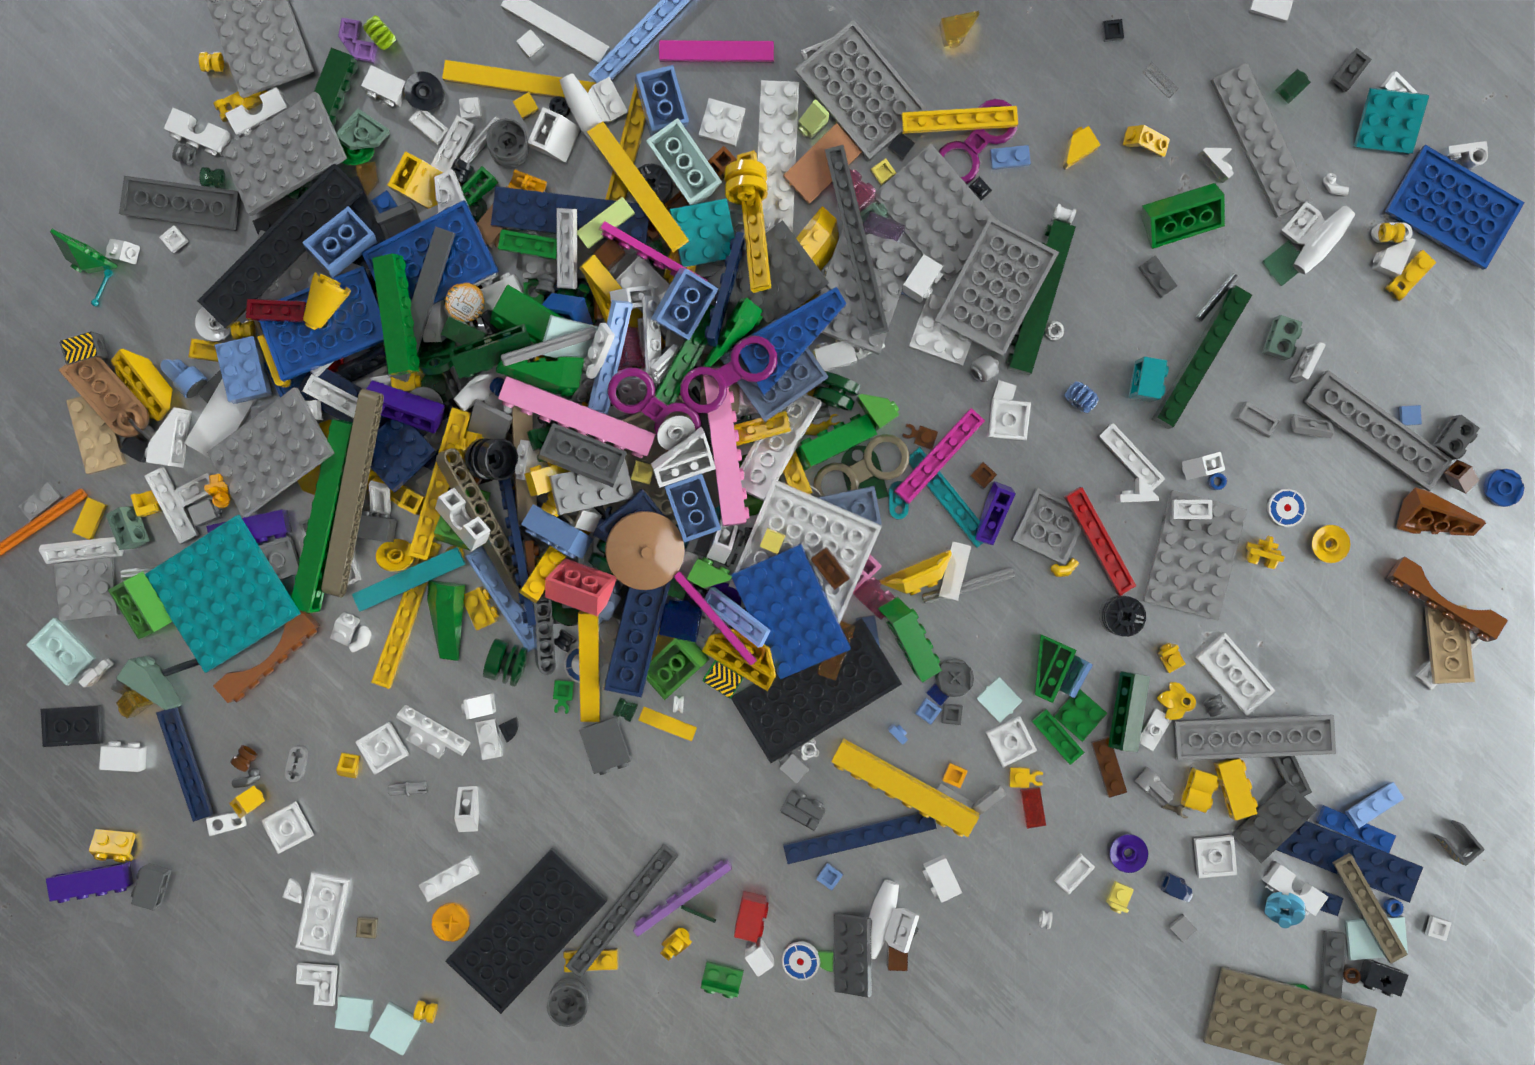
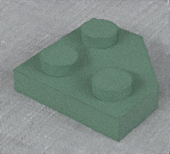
(362, 132)

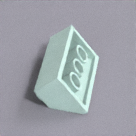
(684, 162)

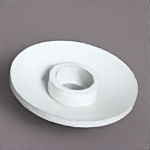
(206, 326)
(682, 428)

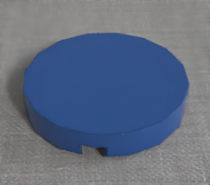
(1503, 487)

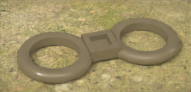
(865, 469)

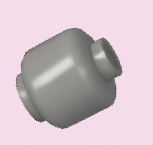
(984, 368)

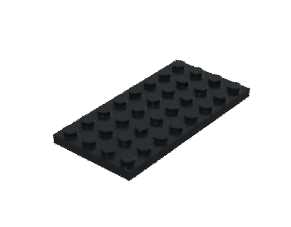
(809, 703)
(526, 931)

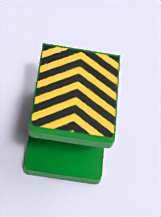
(722, 679)

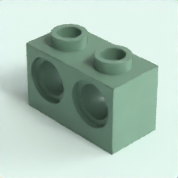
(1278, 335)
(127, 528)

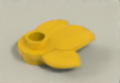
(1174, 701)

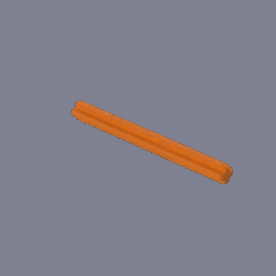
(42, 520)

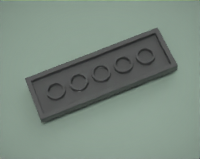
(179, 203)

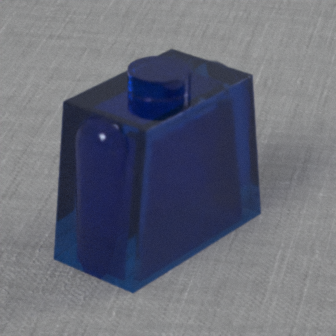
(681, 620)

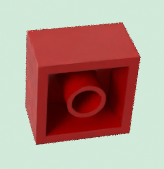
(750, 915)

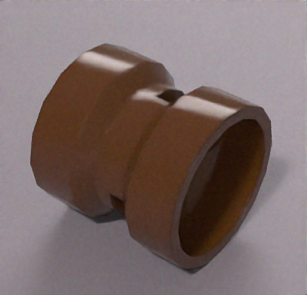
(244, 758)

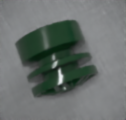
(502, 661)

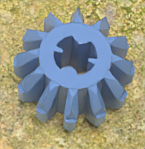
(1081, 397)

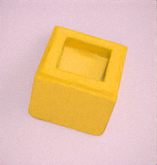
(348, 765)

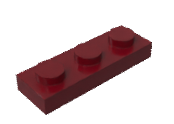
(275, 310)

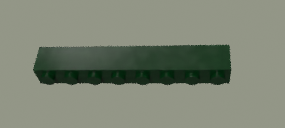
(331, 87)
(1033, 326)
(1202, 357)

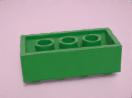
(1184, 215)
(517, 309)

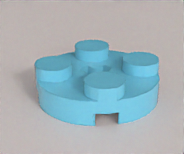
(1285, 918)

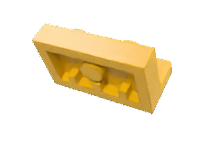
(480, 608)

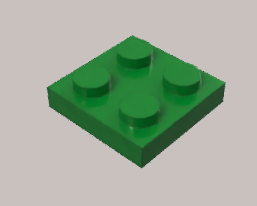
(1080, 715)

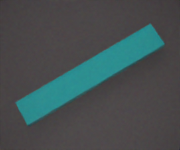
(949, 500)
(408, 579)

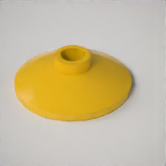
(1339, 543)
(389, 551)

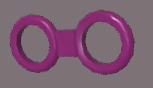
(978, 141)
(728, 374)
(650, 405)

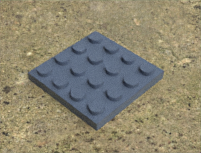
(797, 381)

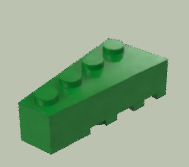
(836, 441)
(911, 638)

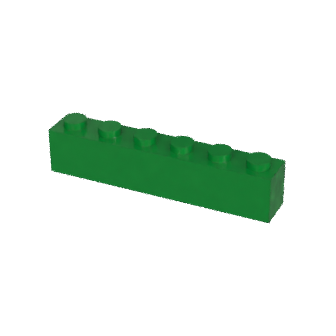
(396, 314)

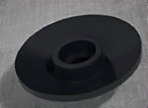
(430, 84)

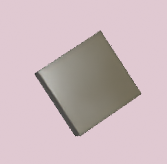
(366, 927)

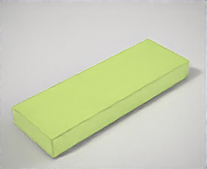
(614, 215)

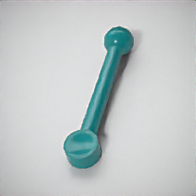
(108, 273)

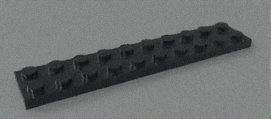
(279, 246)

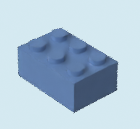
(661, 98)
(340, 242)
(684, 303)
(243, 370)
(693, 507)
(556, 532)

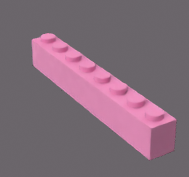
(577, 416)
(726, 456)

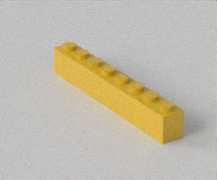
(905, 788)

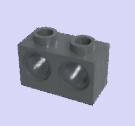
(1452, 434)

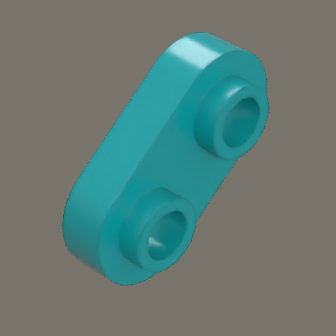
(895, 500)

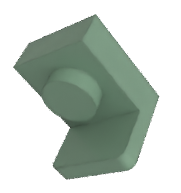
(876, 207)

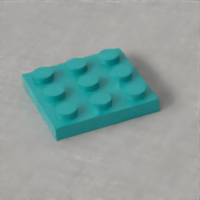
(1391, 120)
(708, 232)

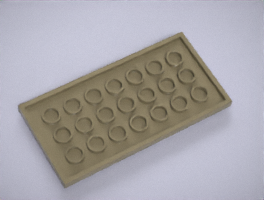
(1287, 1022)

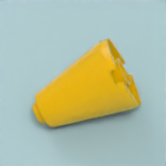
(323, 300)

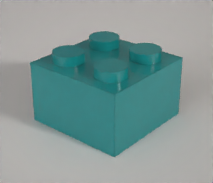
(1148, 379)

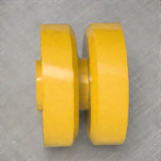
(743, 179)

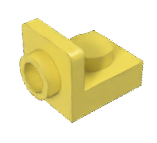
(1119, 897)

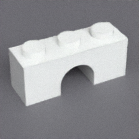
(244, 122)
(183, 126)
(452, 509)
(1280, 879)

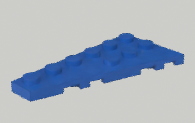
(792, 336)

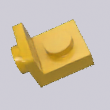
(1170, 657)

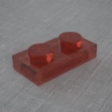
(1033, 807)

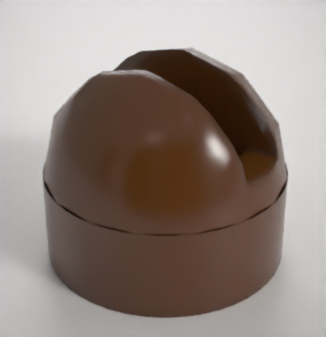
(1352, 971)

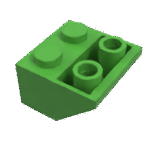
(707, 575)

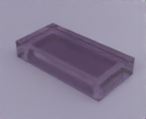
(883, 227)

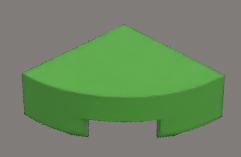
(826, 960)

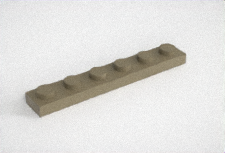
(1370, 908)

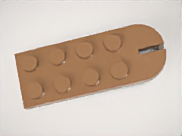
(107, 395)

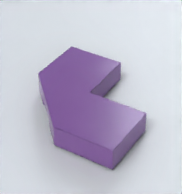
(349, 35)

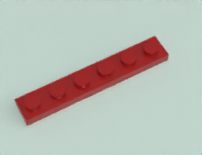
(1100, 541)

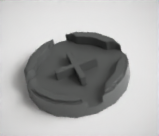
(954, 678)

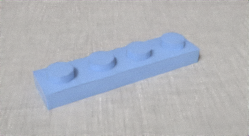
(737, 617)

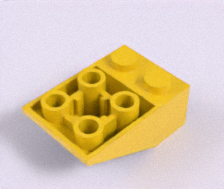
(415, 180)

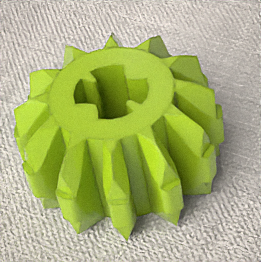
(379, 32)

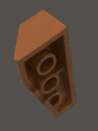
(1431, 513)

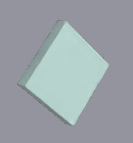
(395, 1028)

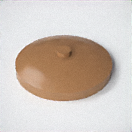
(644, 550)

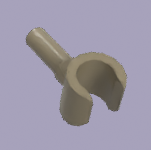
(1178, 810)

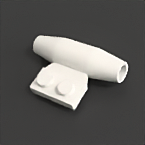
(592, 108)
(1316, 234)
(479, 389)
(889, 923)

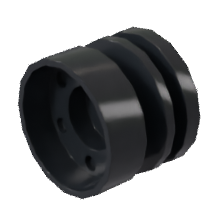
(659, 176)
(491, 459)
(1111, 614)

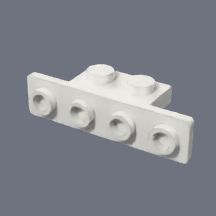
(649, 332)
(431, 735)

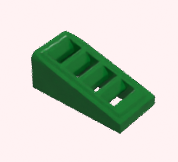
(477, 178)

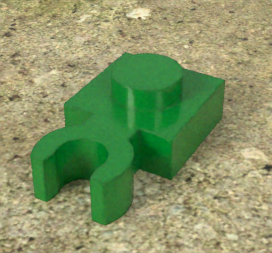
(563, 692)

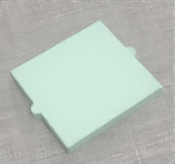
(999, 699)
(353, 1013)

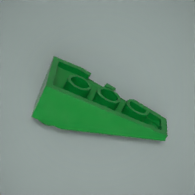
(81, 254)
(740, 322)
(553, 376)
(446, 613)

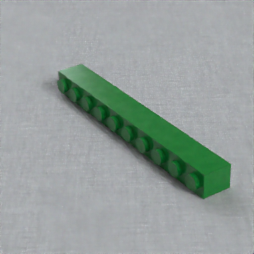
(312, 562)

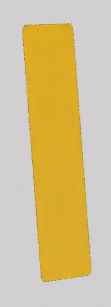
(667, 723)

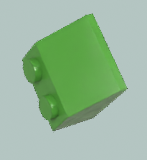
(879, 409)

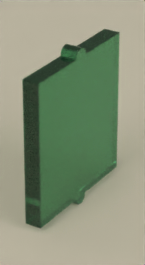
(1281, 263)

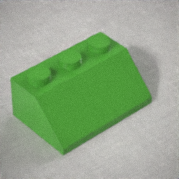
(140, 605)

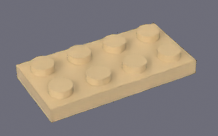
(96, 440)
(1448, 649)

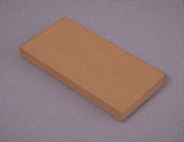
(811, 172)

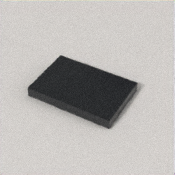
(71, 726)

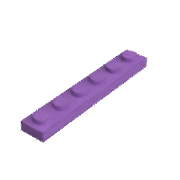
(675, 902)

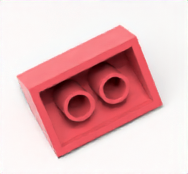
(579, 586)

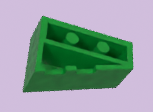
(1052, 667)

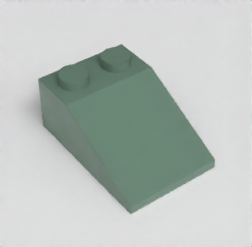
(148, 680)

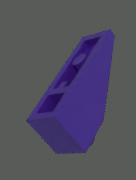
(994, 512)

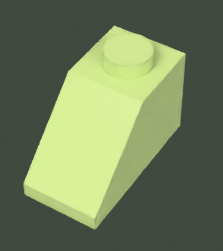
(813, 120)

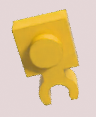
(1021, 777)

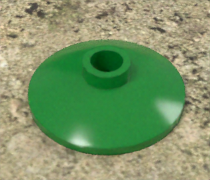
(357, 156)

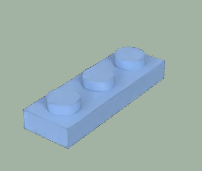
(1374, 805)

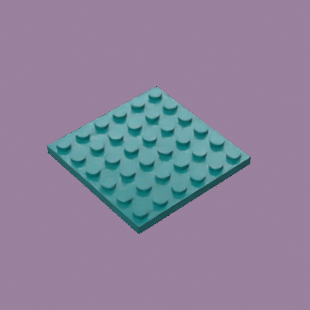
(222, 594)

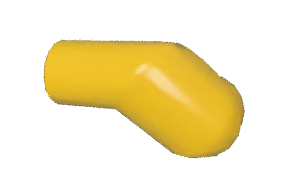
(1064, 570)

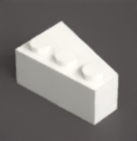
(684, 460)

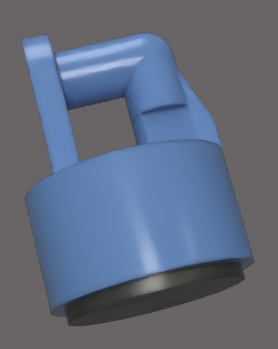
(186, 379)

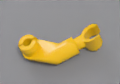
(814, 429)

